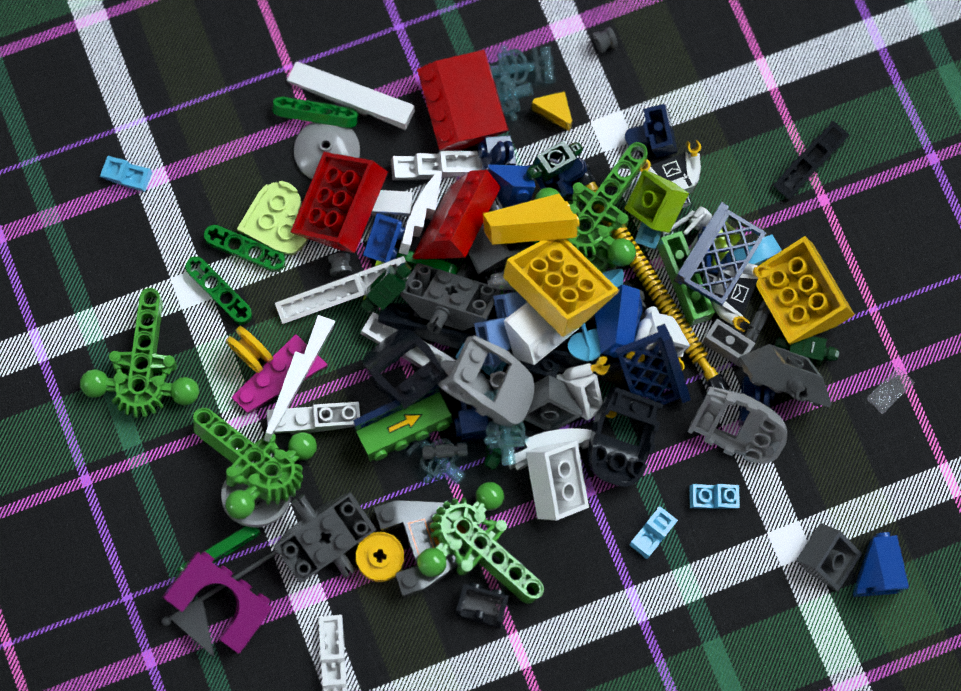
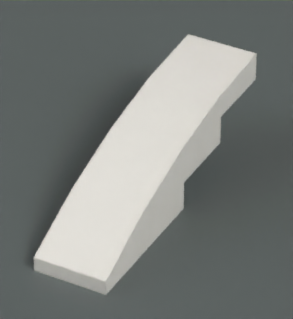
(426, 165)
(393, 203)
(423, 209)
(332, 653)

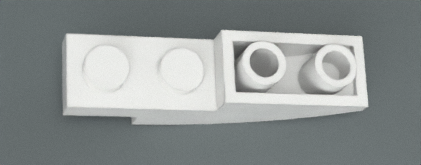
(317, 418)
(582, 436)

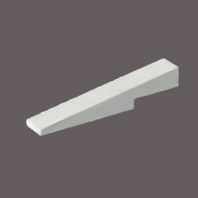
(352, 95)
(331, 293)
(378, 332)
(298, 371)

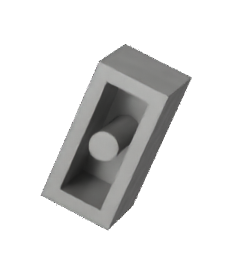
(727, 342)

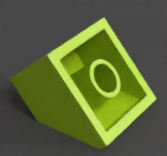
(656, 201)

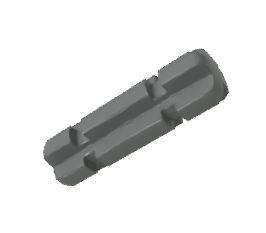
(758, 322)
(444, 450)

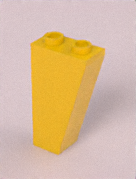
(531, 221)

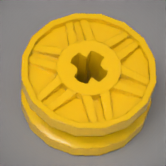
(249, 349)
(368, 563)

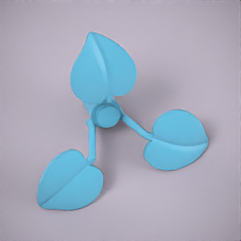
(586, 345)

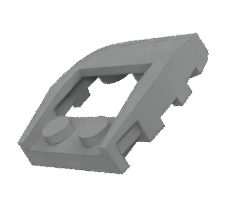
(514, 393)
(760, 436)

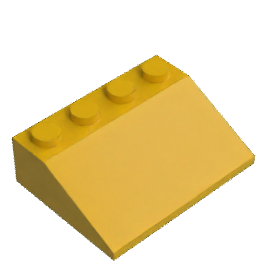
(559, 283)
(802, 292)

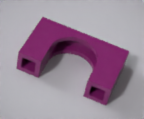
(250, 609)

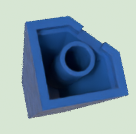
(619, 320)
(882, 568)

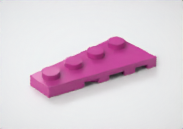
(269, 382)

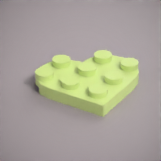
(273, 217)

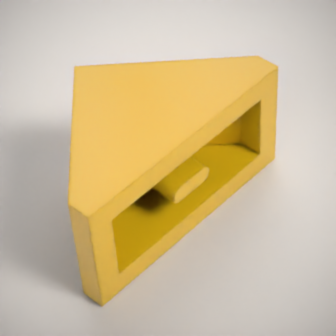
(554, 108)

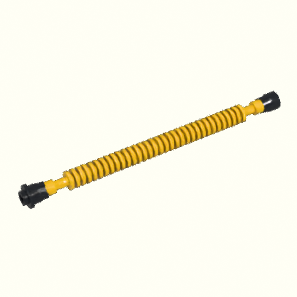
(660, 294)

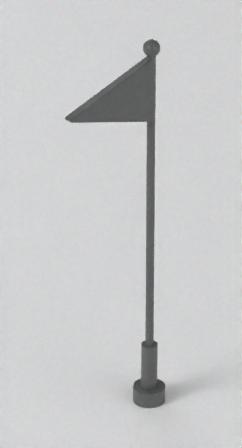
(194, 619)

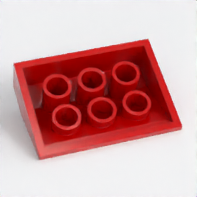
(462, 100)
(339, 201)
(458, 217)

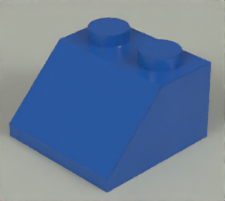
(514, 184)

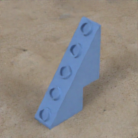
(494, 329)

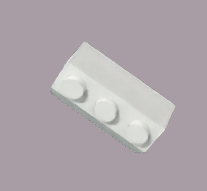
(531, 335)
(557, 480)

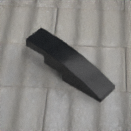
(811, 160)

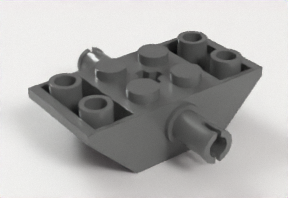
(489, 256)
(448, 297)
(786, 373)
(302, 545)

